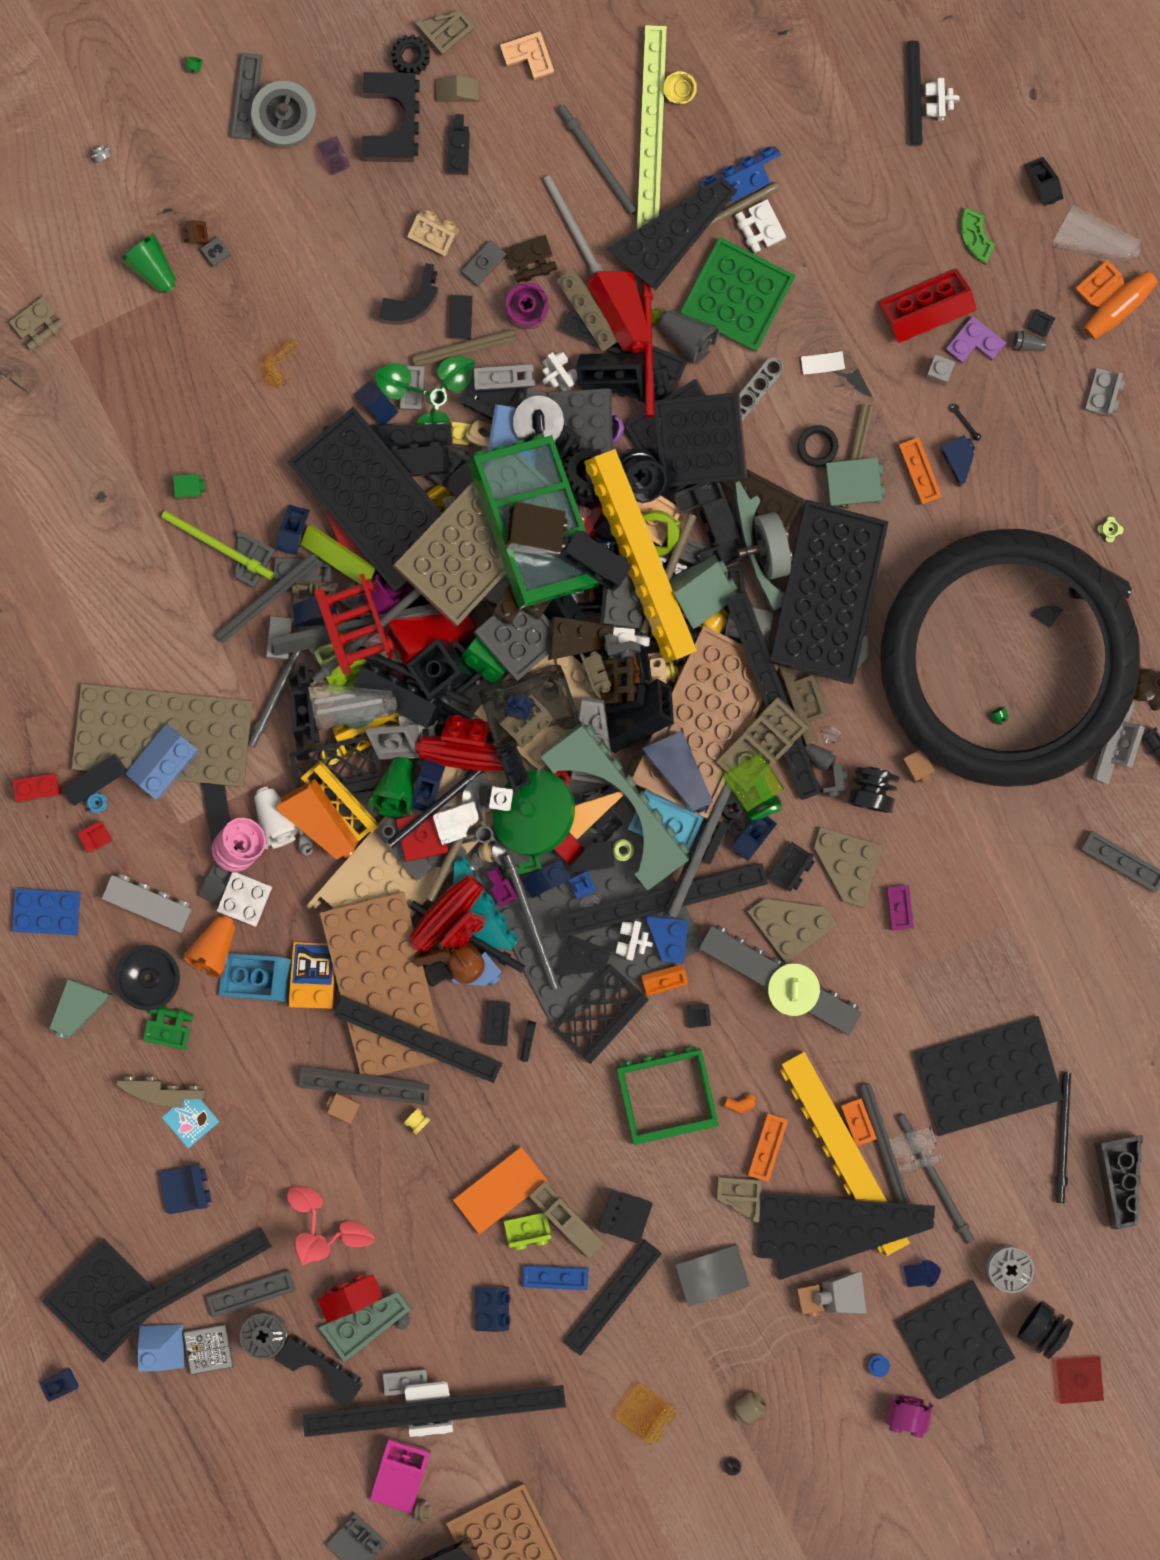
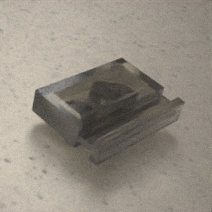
(456, 822)

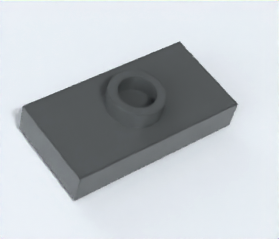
(484, 263)

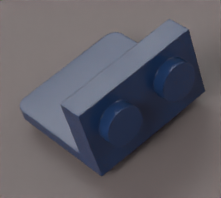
(185, 1189)

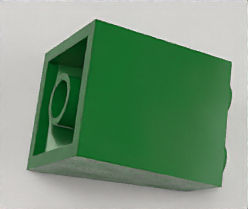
(481, 660)

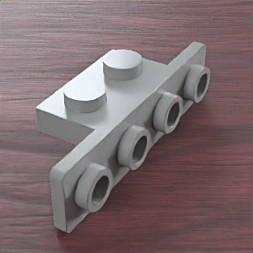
(1120, 749)

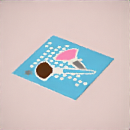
(190, 1121)

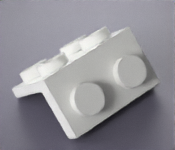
(426, 1392)

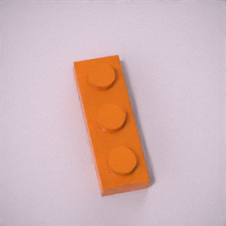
(920, 471)
(767, 1147)

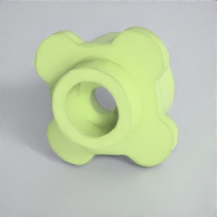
(1110, 523)

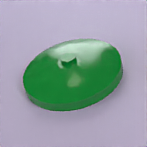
(537, 816)

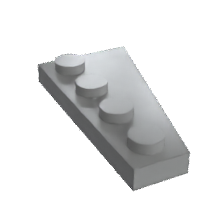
(593, 713)

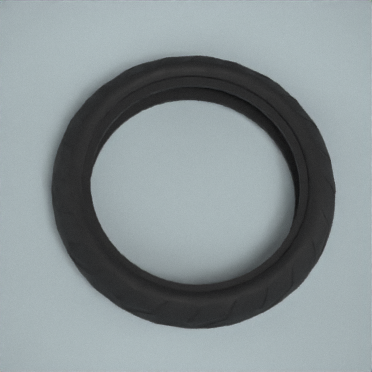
(1028, 765)

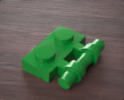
(167, 1034)

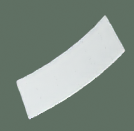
(823, 363)

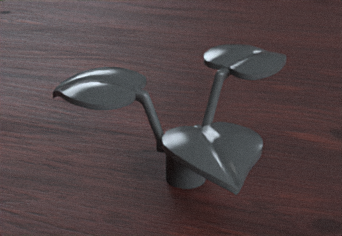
(475, 792)

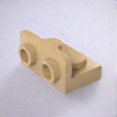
(433, 232)

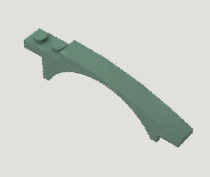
(745, 513)

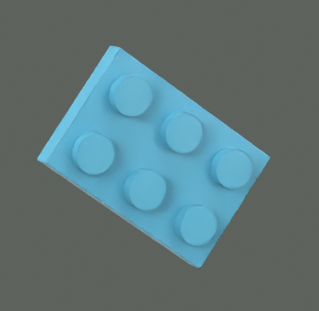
(681, 820)

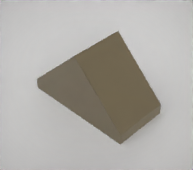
(457, 89)

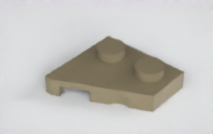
(446, 30)
(741, 1195)

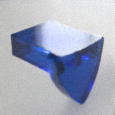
(922, 1274)

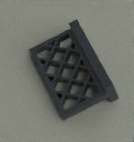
(353, 784)
(613, 1027)

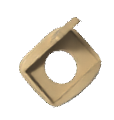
(474, 437)

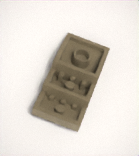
(769, 733)

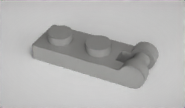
(503, 377)

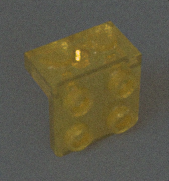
(646, 1413)

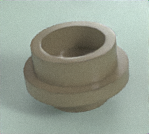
(423, 1511)

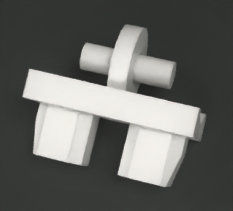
(938, 89)
(556, 373)
(632, 930)

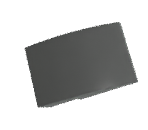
(712, 1275)

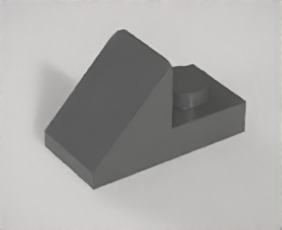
(215, 884)

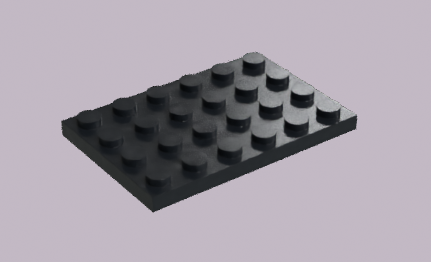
(988, 1076)

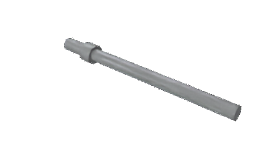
(594, 266)

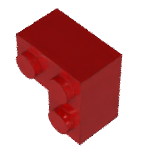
(349, 1297)

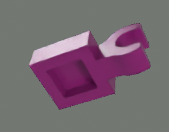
(503, 890)

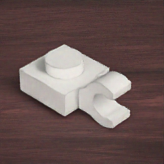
(628, 634)

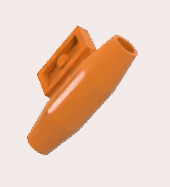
(1113, 297)

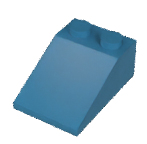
(256, 977)

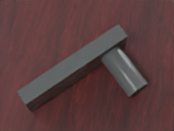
(416, 868)

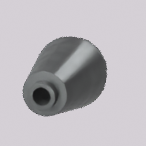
(689, 334)

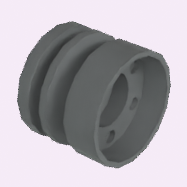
(269, 1323)

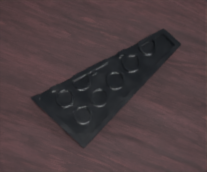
(665, 240)

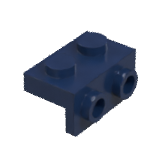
(492, 1309)

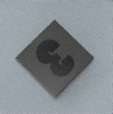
(215, 251)

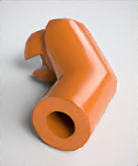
(741, 1106)

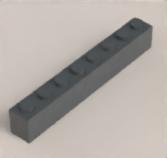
(760, 969)

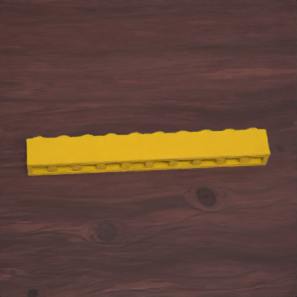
(639, 550)
(834, 1135)

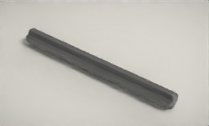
(267, 598)
(883, 1143)

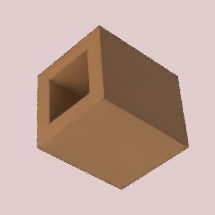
(918, 766)
(342, 1107)
(807, 1301)

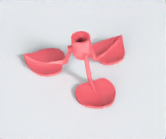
(315, 1248)

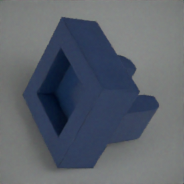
(519, 706)

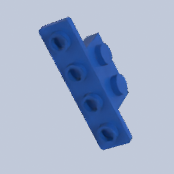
(747, 175)

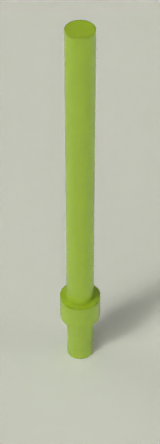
(251, 564)

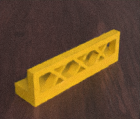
(343, 733)
(346, 798)

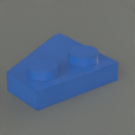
(669, 938)

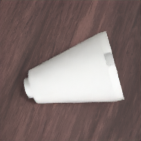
(276, 827)

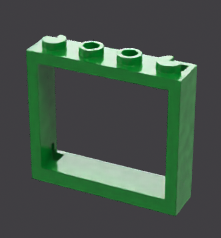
(649, 1062)

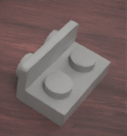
(1104, 392)

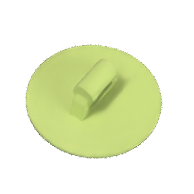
(794, 989)

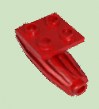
(461, 746)
(451, 917)

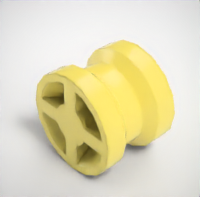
(416, 1121)

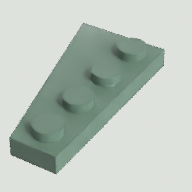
(359, 1329)

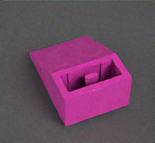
(400, 1475)

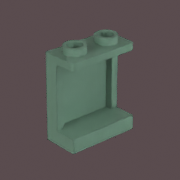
(854, 482)

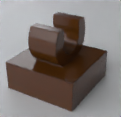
(196, 232)

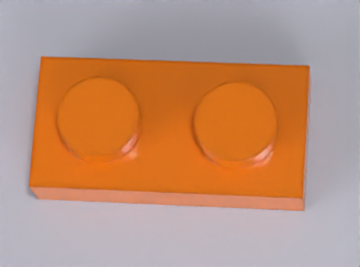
(664, 980)
(858, 1122)

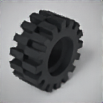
(410, 42)

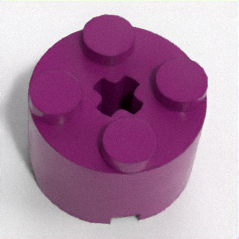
(533, 316)
(384, 595)
(909, 1415)

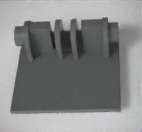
(356, 1541)

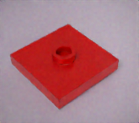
(422, 841)

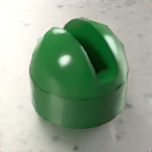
(193, 63)
(998, 715)

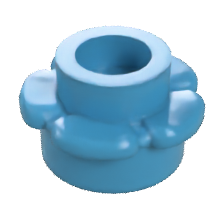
(102, 802)

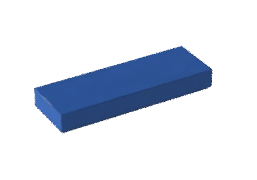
(555, 1277)

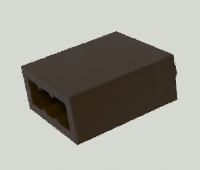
(535, 530)

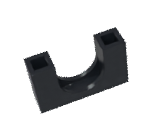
(400, 145)

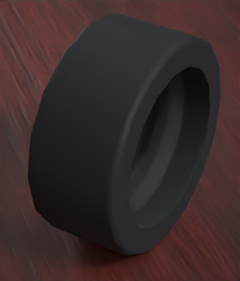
(817, 429)

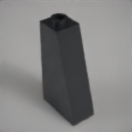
(640, 722)

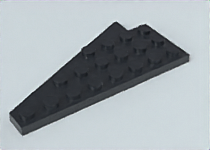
(822, 1230)

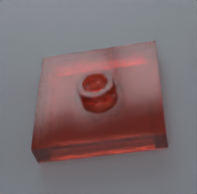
(1080, 1380)

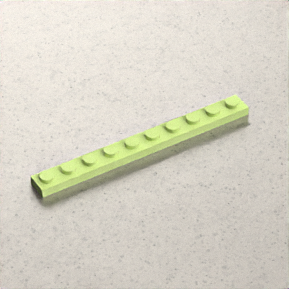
(651, 124)

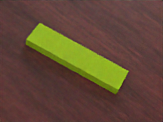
(336, 554)

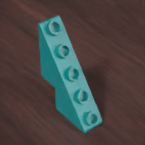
(495, 928)

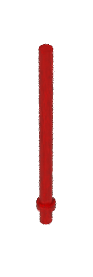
(647, 296)

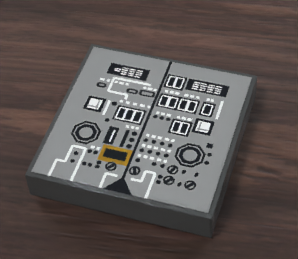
(208, 1349)

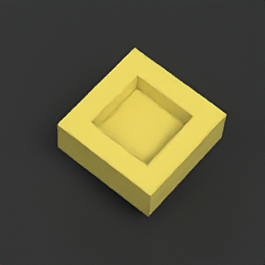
(459, 433)

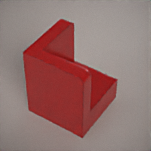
(95, 837)

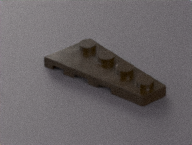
(771, 496)

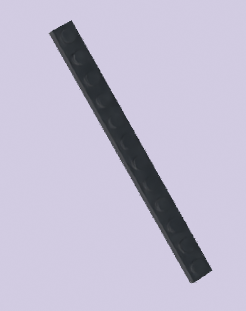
(434, 1411)

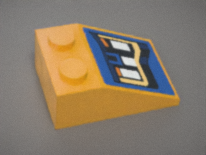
(591, 806)
(312, 976)

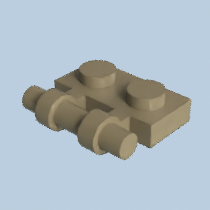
(32, 319)

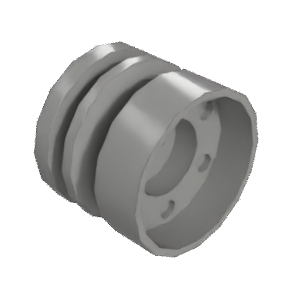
(996, 1269)

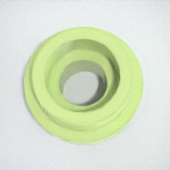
(623, 857)

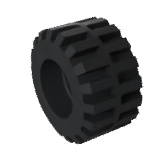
(582, 490)

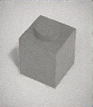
(940, 370)

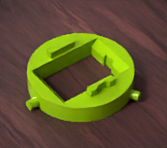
(673, 529)

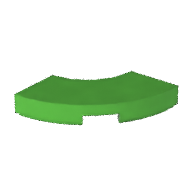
(974, 235)

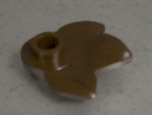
(1148, 688)

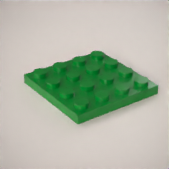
(738, 293)

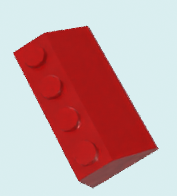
(928, 305)

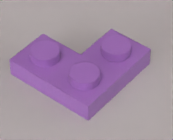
(975, 335)

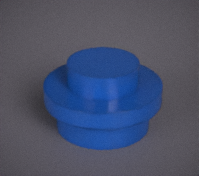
(879, 1365)

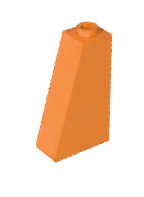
(318, 818)

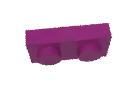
(900, 908)

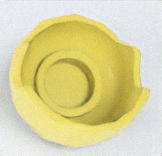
(680, 87)

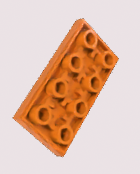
(500, 1190)

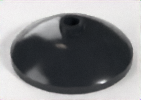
(131, 977)

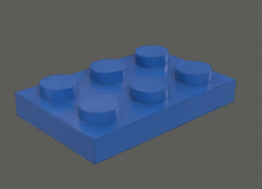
(46, 912)

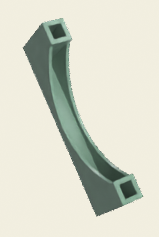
(584, 753)

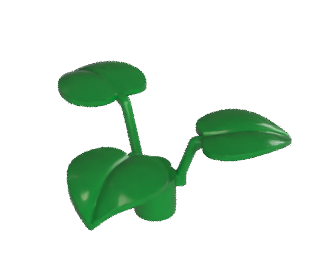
(454, 372)

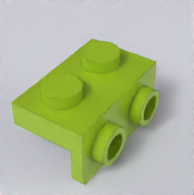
(527, 1230)

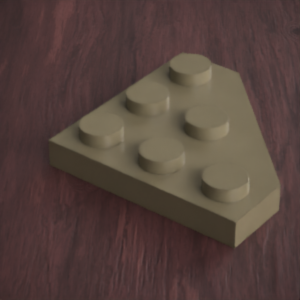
(848, 863)
(791, 925)

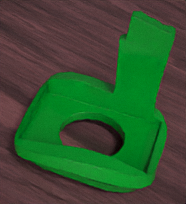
(775, 806)

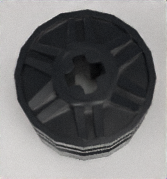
(643, 474)
(873, 789)
(1041, 1327)

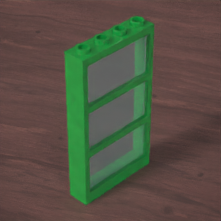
(535, 476)

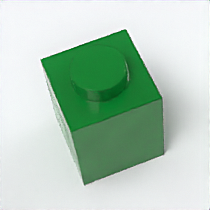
(188, 486)

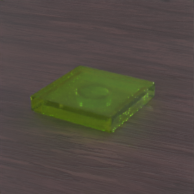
(753, 781)

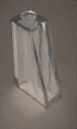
(1094, 237)
(346, 704)

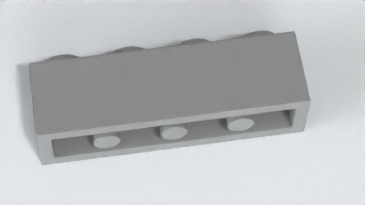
(147, 903)

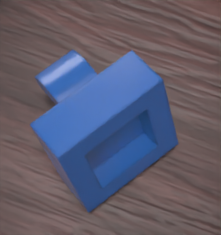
(582, 885)

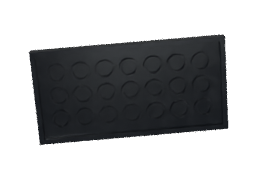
(366, 492)
(828, 592)

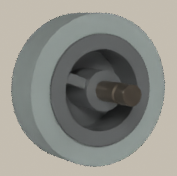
(283, 114)
(770, 546)

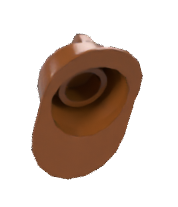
(466, 964)

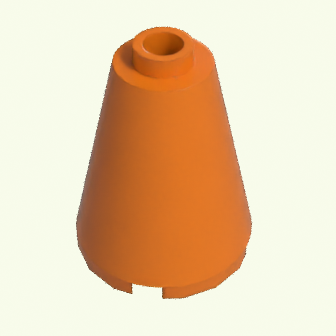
(212, 947)

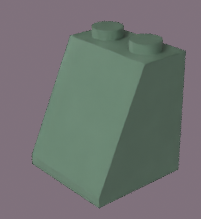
(703, 590)
(77, 1008)

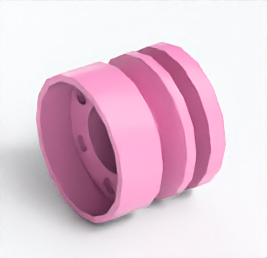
(246, 837)

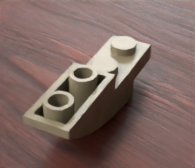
(152, 1091)
(567, 1219)

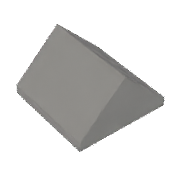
(394, 740)

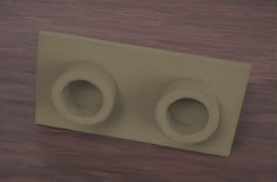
(591, 667)

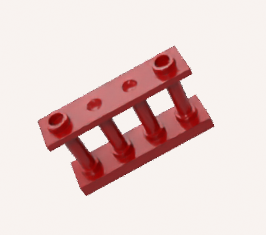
(333, 620)

